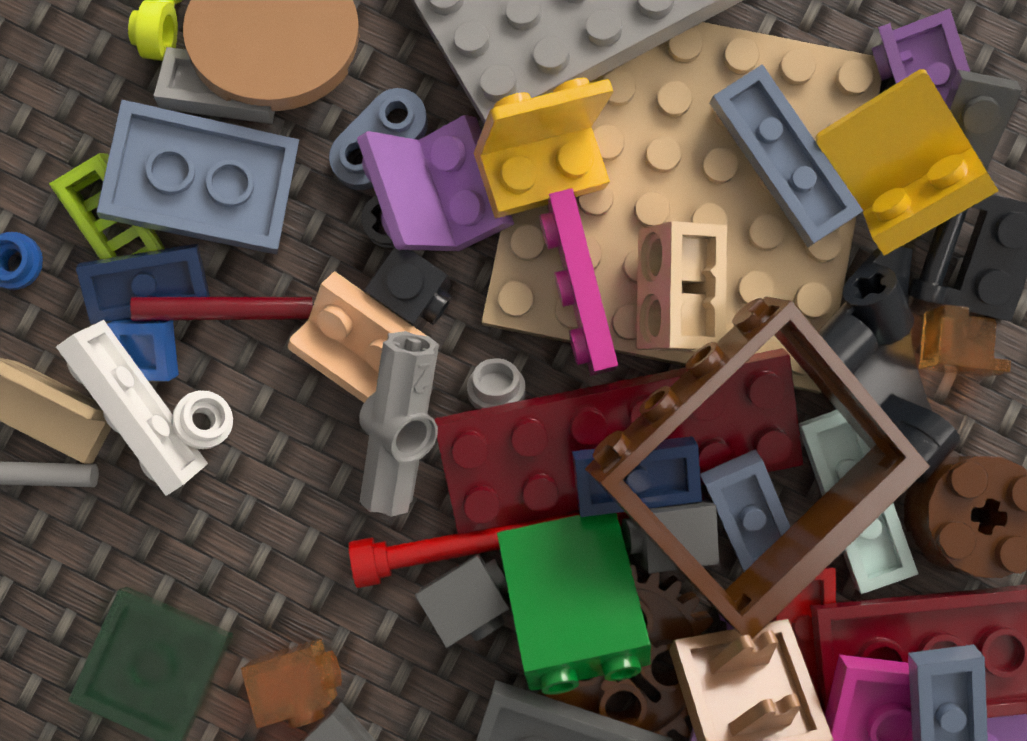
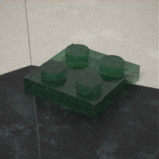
(150, 667)

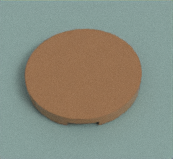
(271, 49)

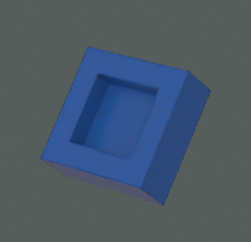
(149, 345)

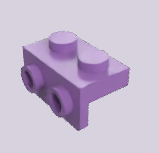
(925, 45)

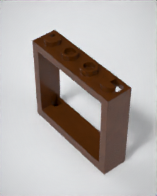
(828, 525)

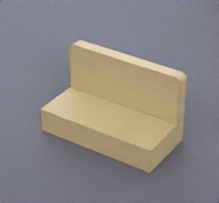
(51, 412)

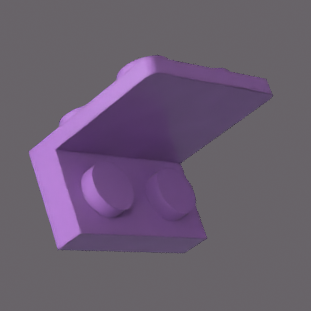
(431, 187)

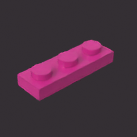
(578, 283)

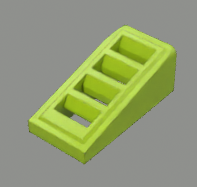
(68, 191)

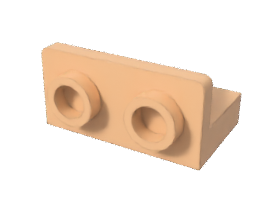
(347, 335)

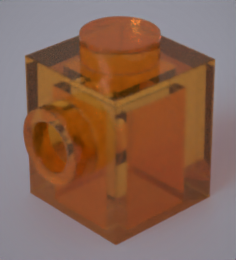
(292, 684)

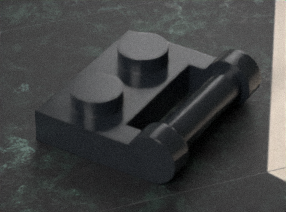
(992, 265)

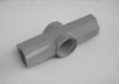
(398, 422)

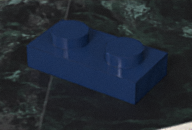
(158, 273)
(662, 479)

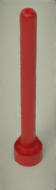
(375, 560)

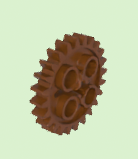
(666, 620)

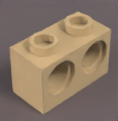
(681, 285)

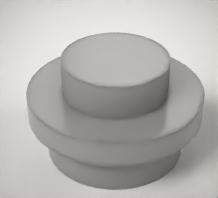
(495, 384)

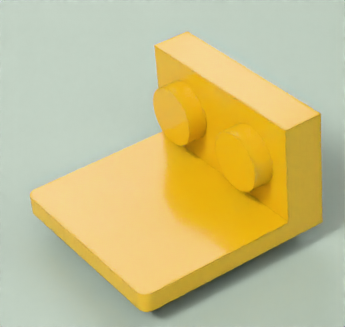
(542, 146)
(906, 161)

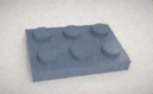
(197, 177)

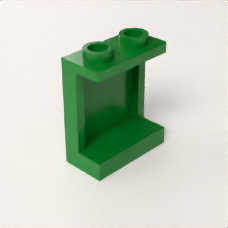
(574, 602)

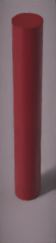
(220, 308)

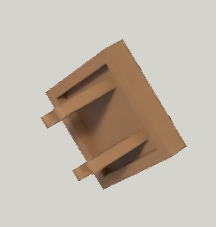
(749, 686)

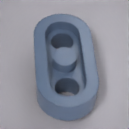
(375, 120)

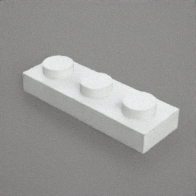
(131, 405)

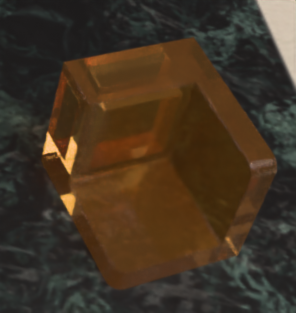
(960, 343)

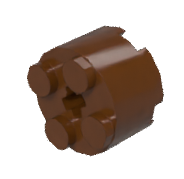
(941, 516)

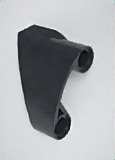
(876, 345)

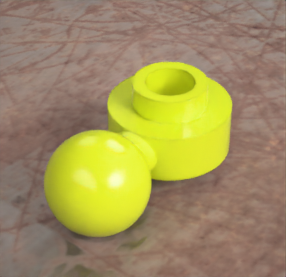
(154, 28)

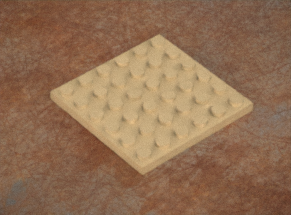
(680, 164)

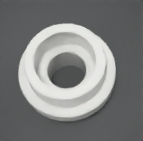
(214, 408)

